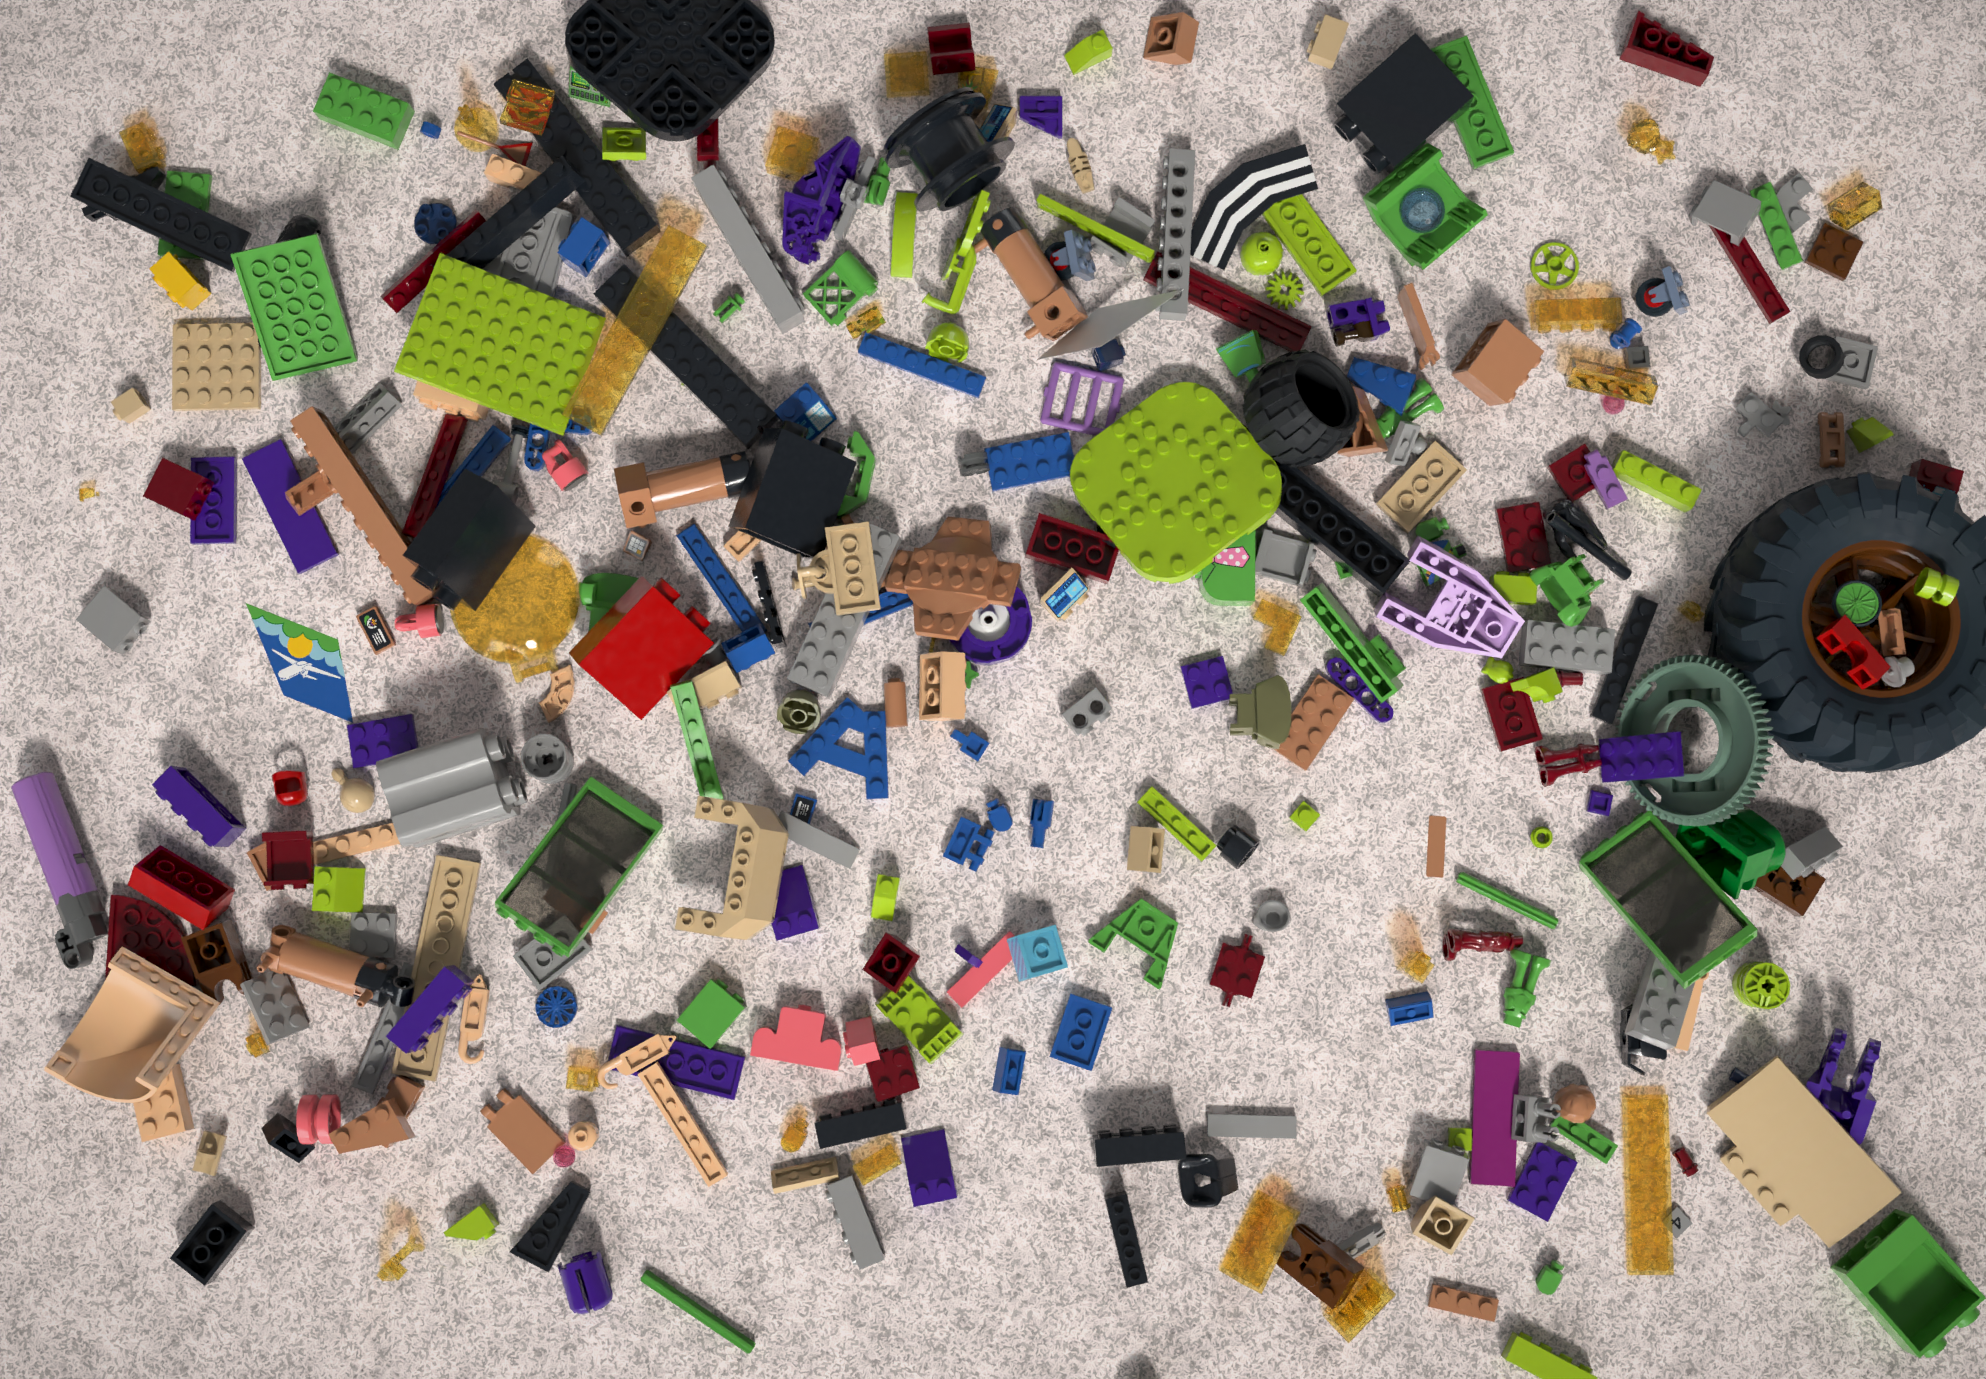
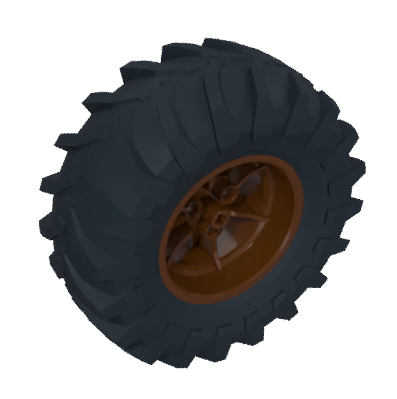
(1767, 603)

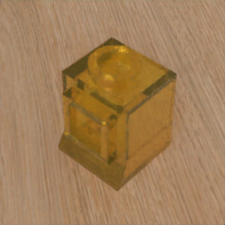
(572, 1078)

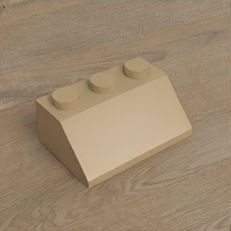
(714, 685)

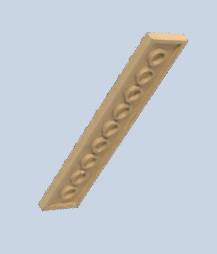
(439, 945)

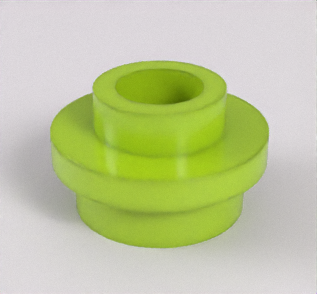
(1547, 834)

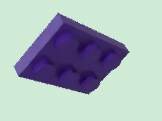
(381, 739)
(1542, 1181)

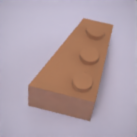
(1367, 436)
(373, 1128)

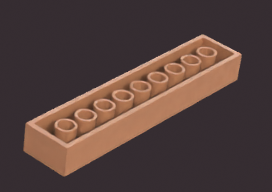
(360, 498)

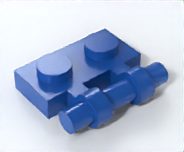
(962, 840)

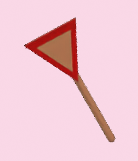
(517, 152)

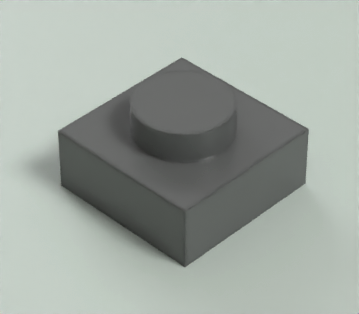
(1637, 358)

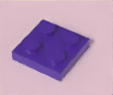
(1206, 682)

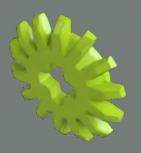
(1276, 288)

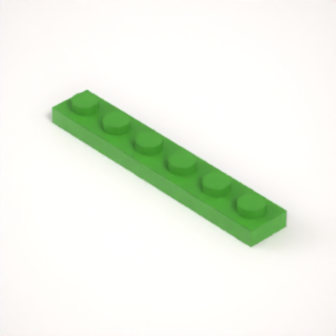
(696, 739)

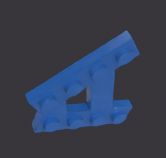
(822, 747)

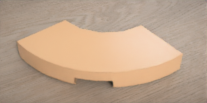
(560, 693)

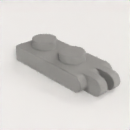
(1362, 1240)

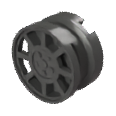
(973, 464)

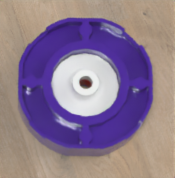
(1002, 638)

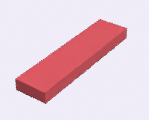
(977, 977)

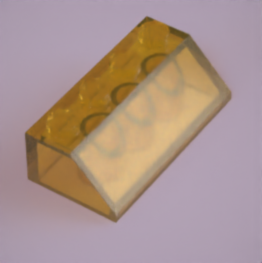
(1259, 1241)

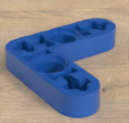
(534, 430)

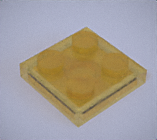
(906, 74)

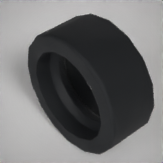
(1810, 345)

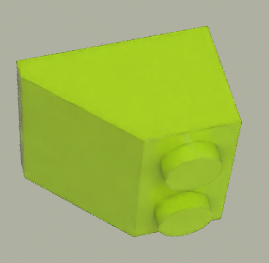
(338, 889)

